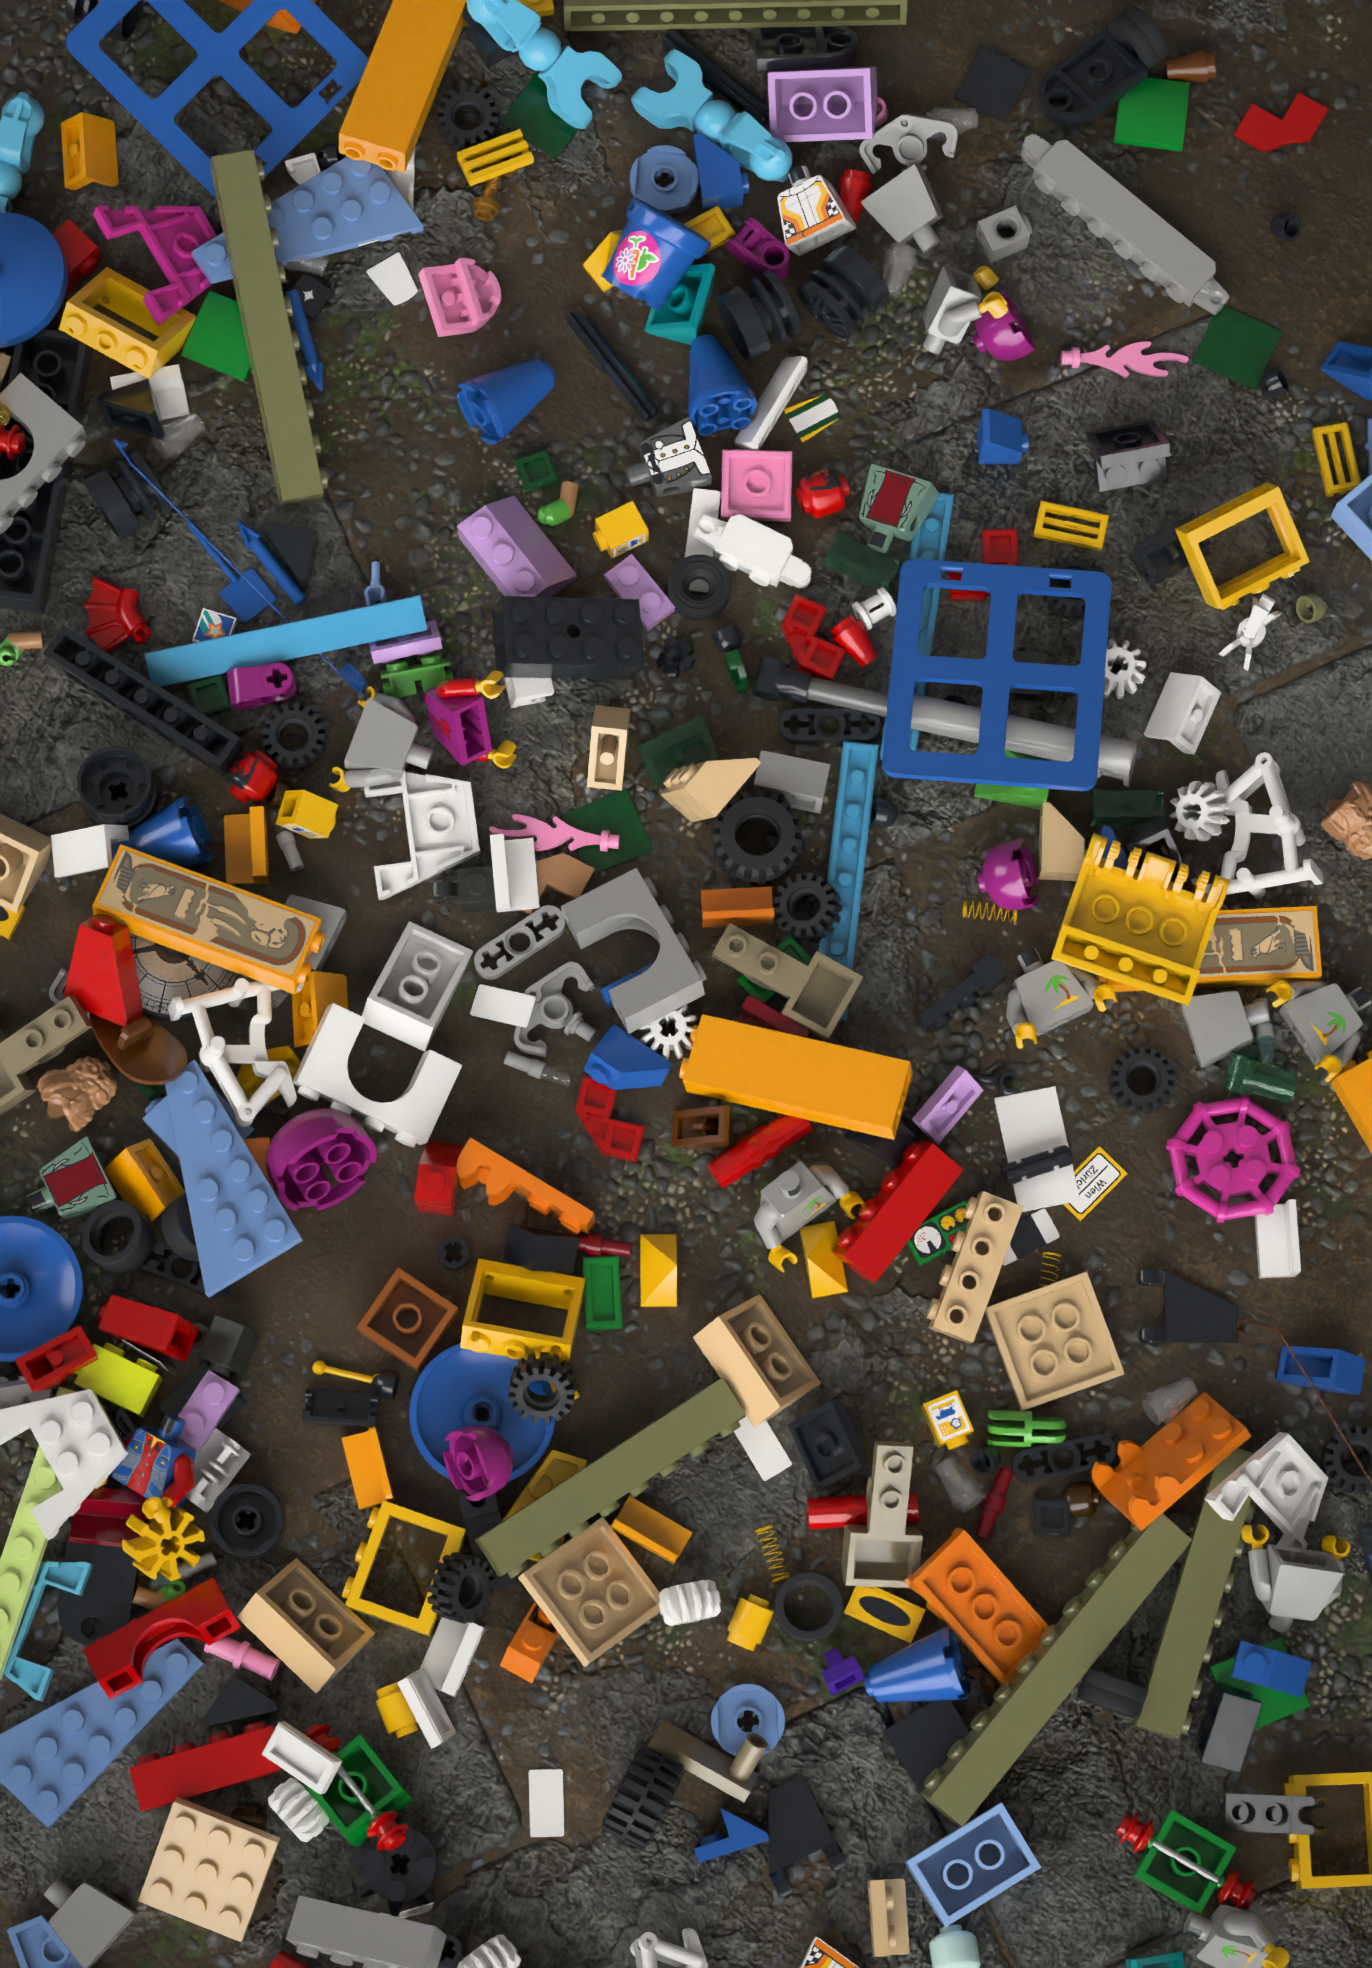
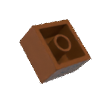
(408, 1320)

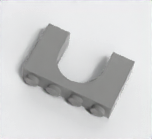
(54, 437)
(630, 904)

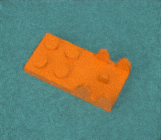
(504, 1177)
(1170, 1461)
(979, 1605)

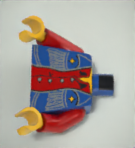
(158, 1467)

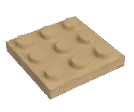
(1054, 1341)
(592, 1591)
(209, 1869)

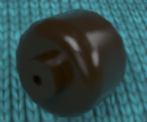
(1081, 1498)
(251, 1815)

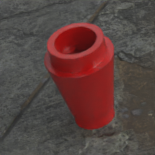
(853, 189)
(853, 637)

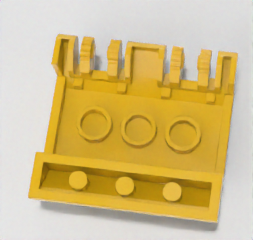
(1139, 922)

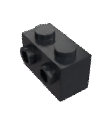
(1155, 838)

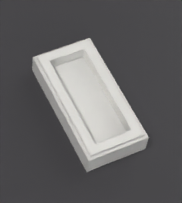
(427, 1708)
(302, 1757)

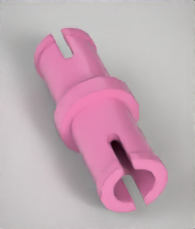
(244, 1656)

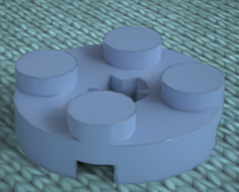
(669, 160)
(732, 1706)

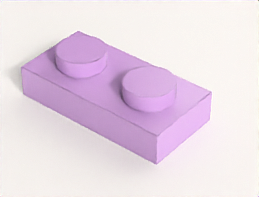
(633, 582)
(417, 643)
(947, 1104)
(206, 1409)

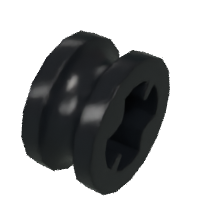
(442, 1254)

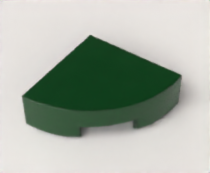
(736, 671)

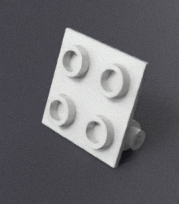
(215, 1469)

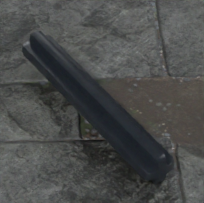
(719, 78)
(612, 364)

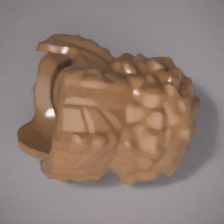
(1352, 820)
(78, 1090)

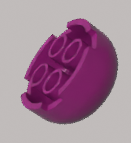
(311, 1142)

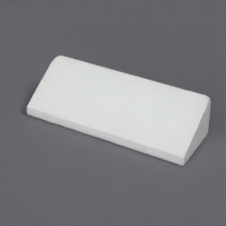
(772, 402)

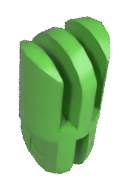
(1024, 1428)

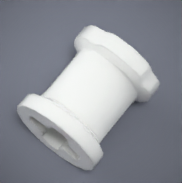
(882, 598)

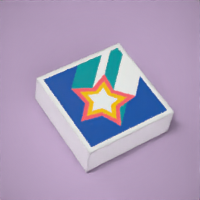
(213, 625)

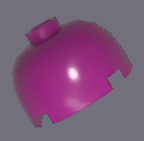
(1003, 337)
(1009, 876)
(478, 1460)

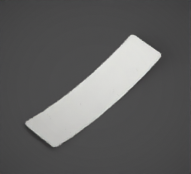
(703, 503)

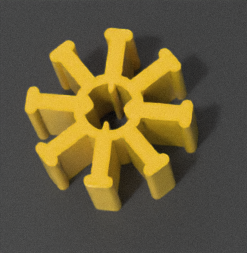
(152, 1555)

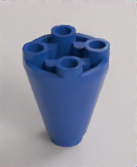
(717, 389)

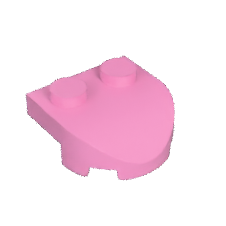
(460, 296)

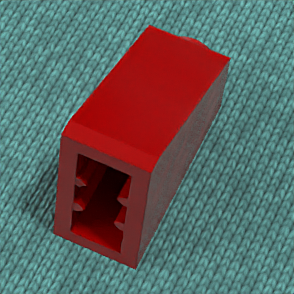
(104, 971)
(438, 1178)
(148, 1327)

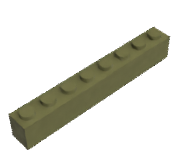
(611, 1477)
(1194, 1610)

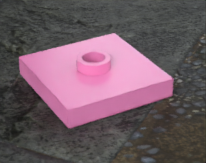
(756, 484)

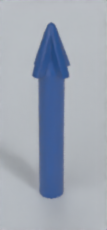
(313, 366)
(254, 541)

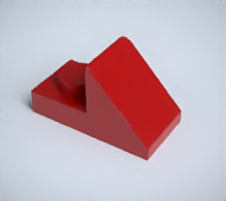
(55, 1360)

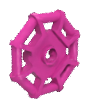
(1243, 1141)

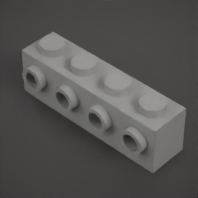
(363, 1936)

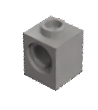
(996, 246)

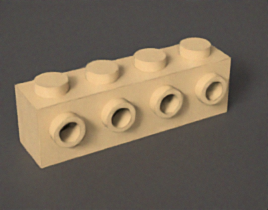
(975, 1266)

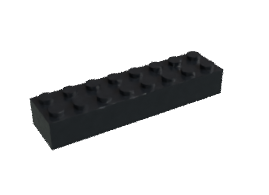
(28, 547)

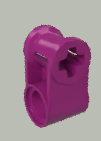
(756, 245)
(255, 685)

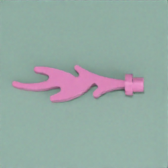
(1126, 356)
(553, 837)

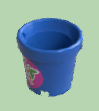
(652, 254)

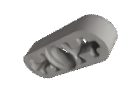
(493, 950)

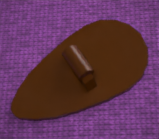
(141, 1049)

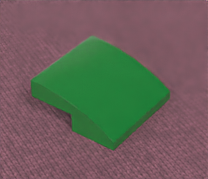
(1153, 115)
(219, 338)
(1274, 1703)

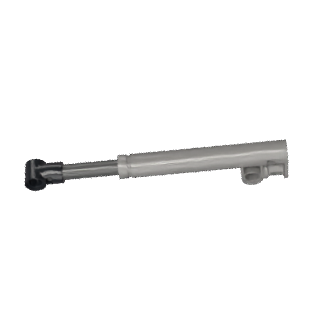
(942, 717)

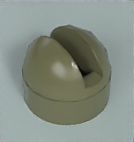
(1310, 601)

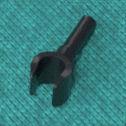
(996, 1081)

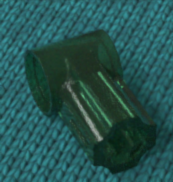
(1249, 1075)

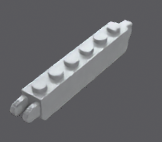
(1124, 222)

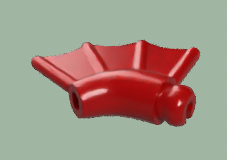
(114, 616)

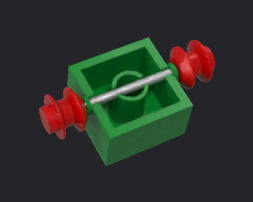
(363, 1793)
(1184, 1861)

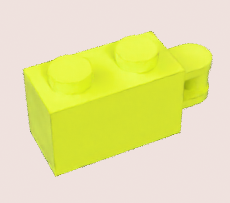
(120, 1380)

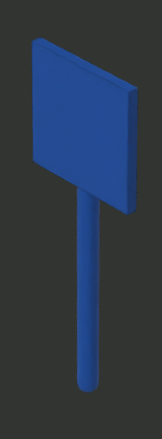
(239, 594)

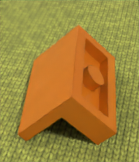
(737, 907)

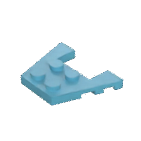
(65, 1576)

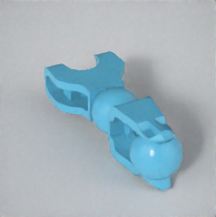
(540, 49)
(693, 107)
(19, 123)

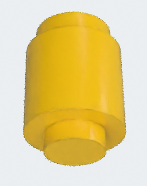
(749, 1622)
(395, 1711)

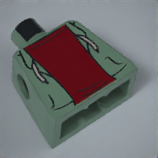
(894, 506)
(73, 1183)

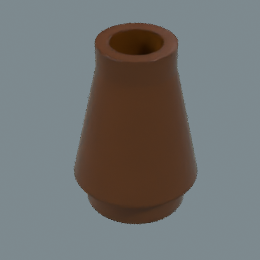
(1192, 66)

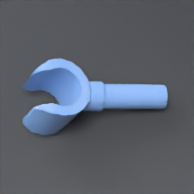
(375, 591)

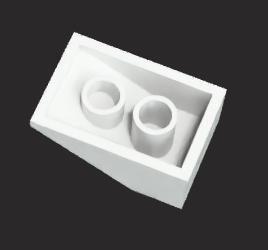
(416, 986)

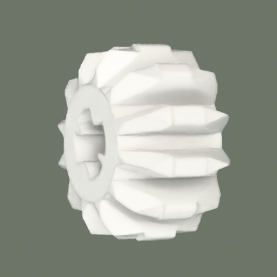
(1129, 672)
(1188, 811)
(682, 1032)
(689, 1602)
(298, 1809)
(493, 1954)

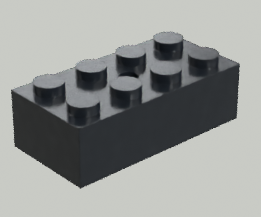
(568, 637)

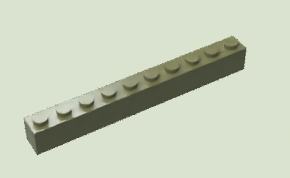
(713, 14)
(267, 327)
(1053, 1669)

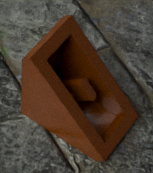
(701, 1128)

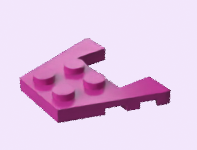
(171, 237)

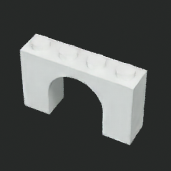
(326, 1076)

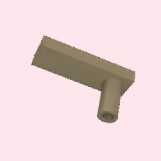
(728, 1774)

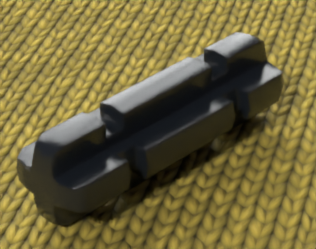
(1037, 1164)

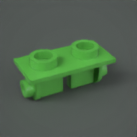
(402, 676)

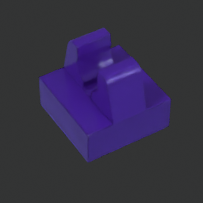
(841, 1672)

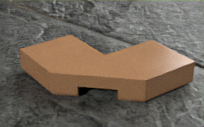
(563, 875)

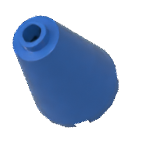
(504, 397)
(173, 835)
(920, 1671)

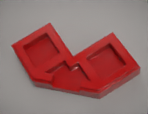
(1270, 132)
(998, 548)
(809, 651)
(610, 1135)

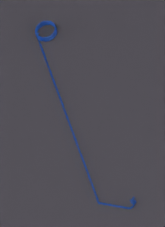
(346, 670)

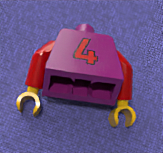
(461, 722)

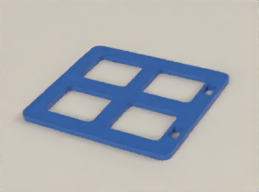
(219, 57)
(997, 676)

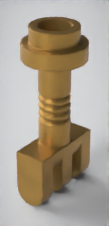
(486, 207)

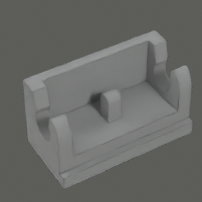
(793, 779)

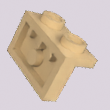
(888, 1917)

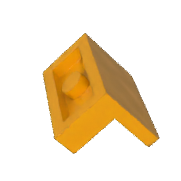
(89, 151)
(246, 847)
(312, 1001)
(144, 1178)
(368, 1468)
(651, 1530)

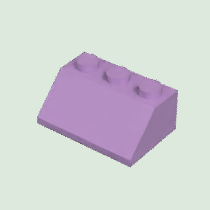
(823, 104)
(514, 550)

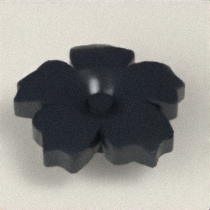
(676, 658)
(981, 1683)

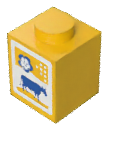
(620, 530)
(307, 814)
(948, 1420)

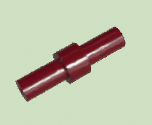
(597, 1245)
(994, 1503)

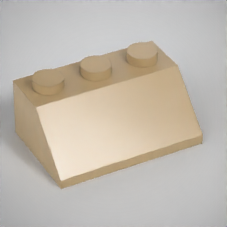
(706, 787)
(21, 861)
(756, 1359)
(305, 1625)

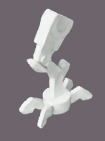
(1252, 629)

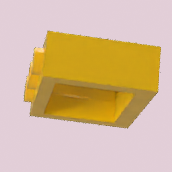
(115, 339)
(1257, 579)
(527, 1286)
(366, 1556)
(1300, 1866)

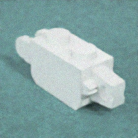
(754, 550)

